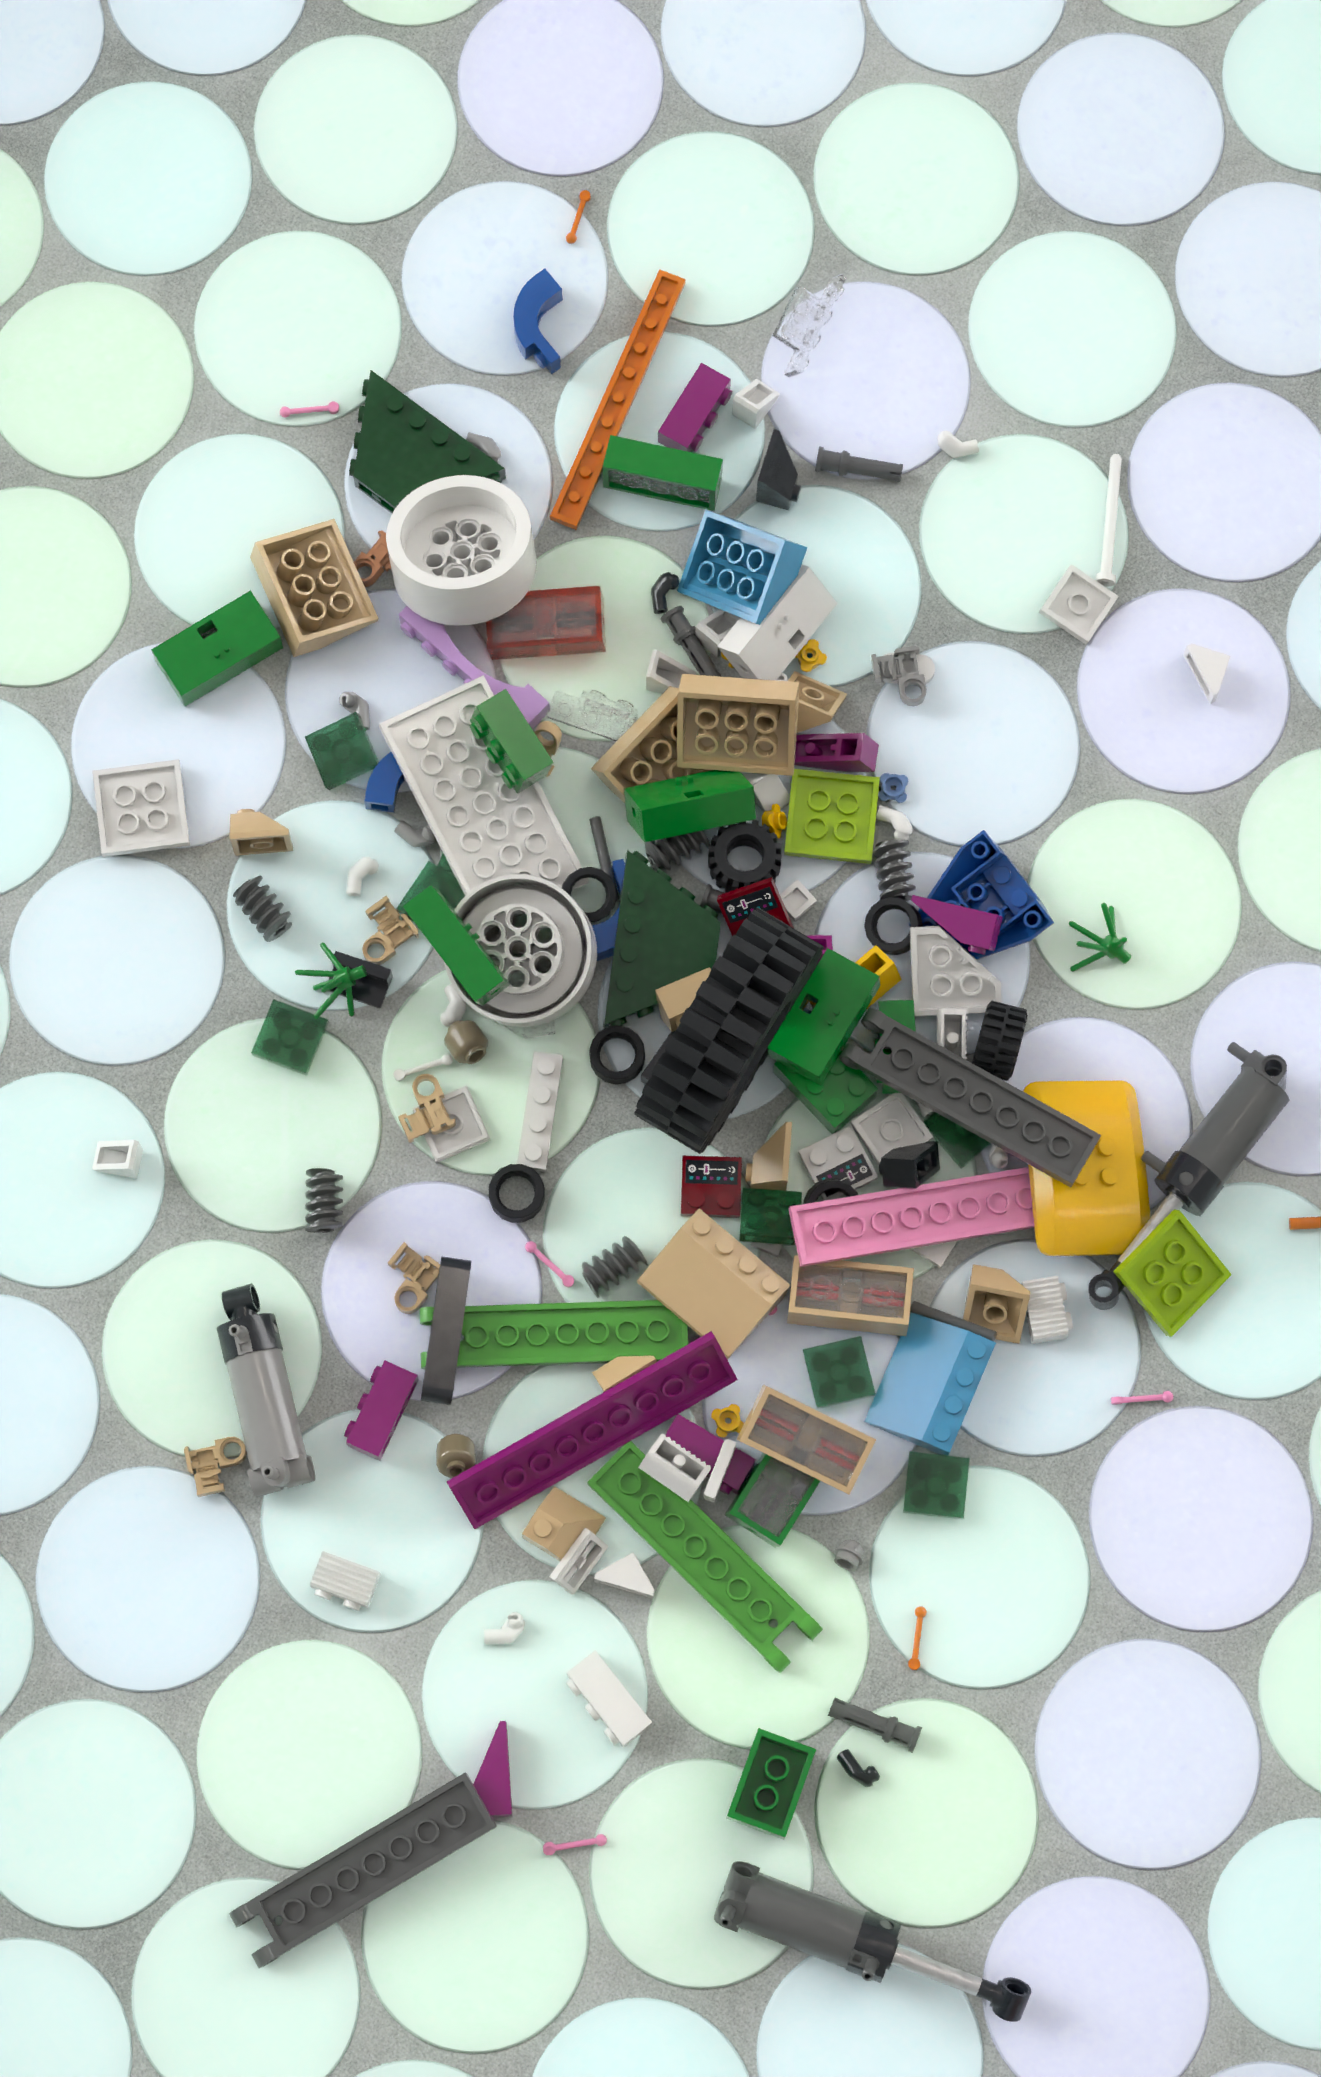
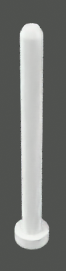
(1106, 577)

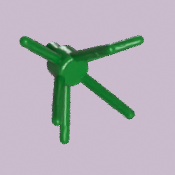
(1108, 946)
(343, 979)

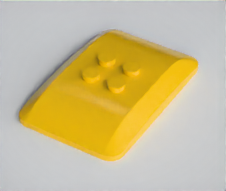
(1111, 1192)

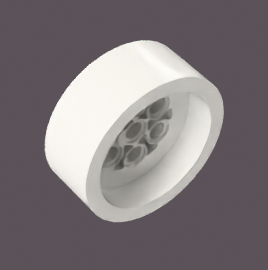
(461, 550)
(570, 950)

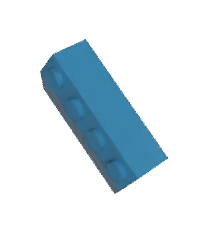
(739, 567)
(930, 1383)

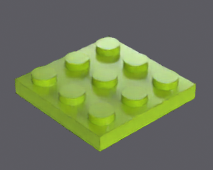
(832, 816)
(1172, 1273)

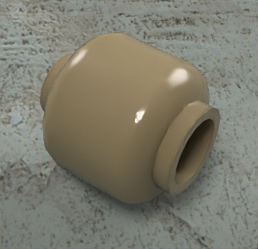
(466, 1042)
(455, 1455)

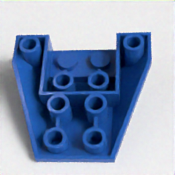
(989, 882)

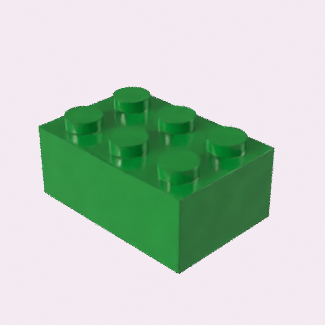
(510, 741)
(837, 1099)
(771, 1783)

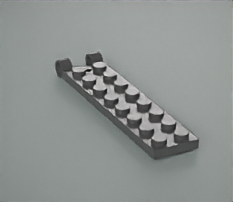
(973, 1098)
(367, 1867)

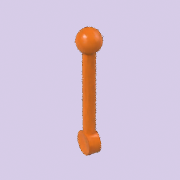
(584, 196)
(914, 1662)

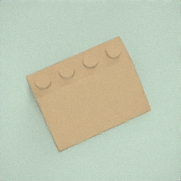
(313, 586)
(737, 724)
(645, 750)
(713, 1282)

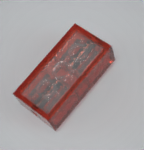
(550, 624)

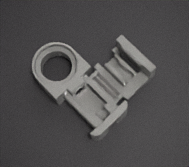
(901, 666)

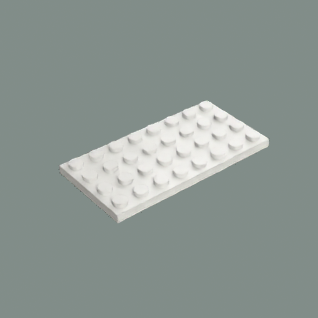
(467, 804)

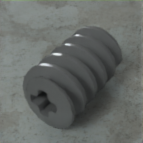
(673, 847)
(893, 869)
(262, 909)
(322, 1200)
(612, 1265)

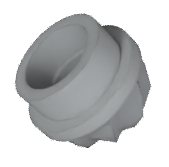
(849, 1555)

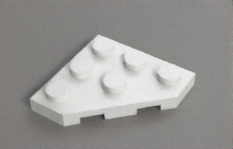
(948, 975)

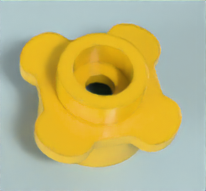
(817, 659)
(775, 820)
(724, 1428)

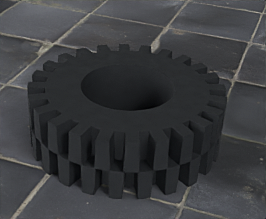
(727, 1030)

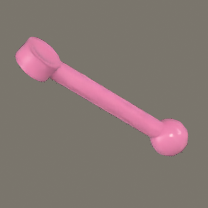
(332, 407)
(567, 1280)
(1167, 1396)
(549, 1847)

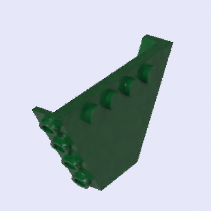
(408, 447)
(656, 941)

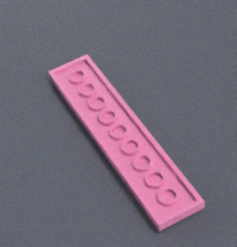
(912, 1217)

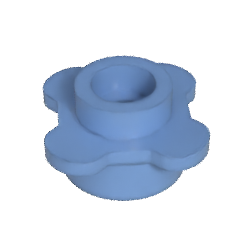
(899, 782)

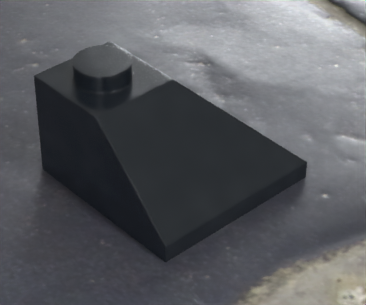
(778, 476)

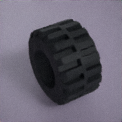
(743, 835)
(1000, 1039)

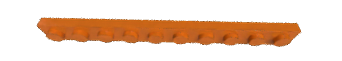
(617, 398)

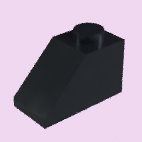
(910, 1165)

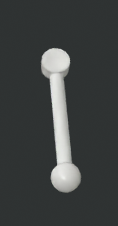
(399, 1074)

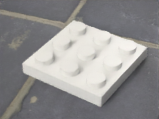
(141, 808)

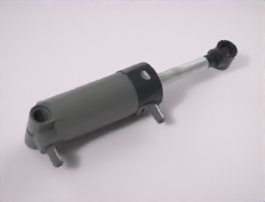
(1211, 1153)
(845, 1936)

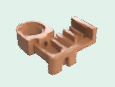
(381, 560)

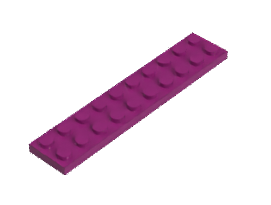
(592, 1430)

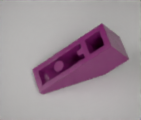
(837, 752)
(967, 925)
(494, 1775)

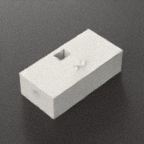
(769, 648)

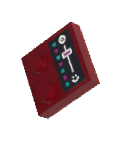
(741, 902)
(711, 1185)

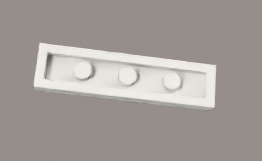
(540, 1110)

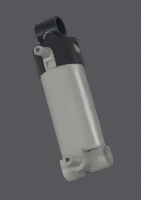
(262, 1394)

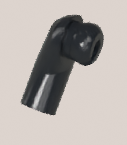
(660, 589)
(855, 1771)

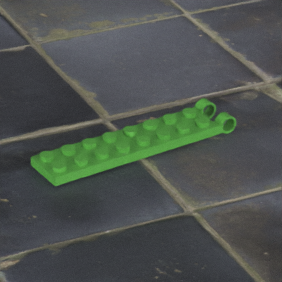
(564, 1333)
(702, 1554)

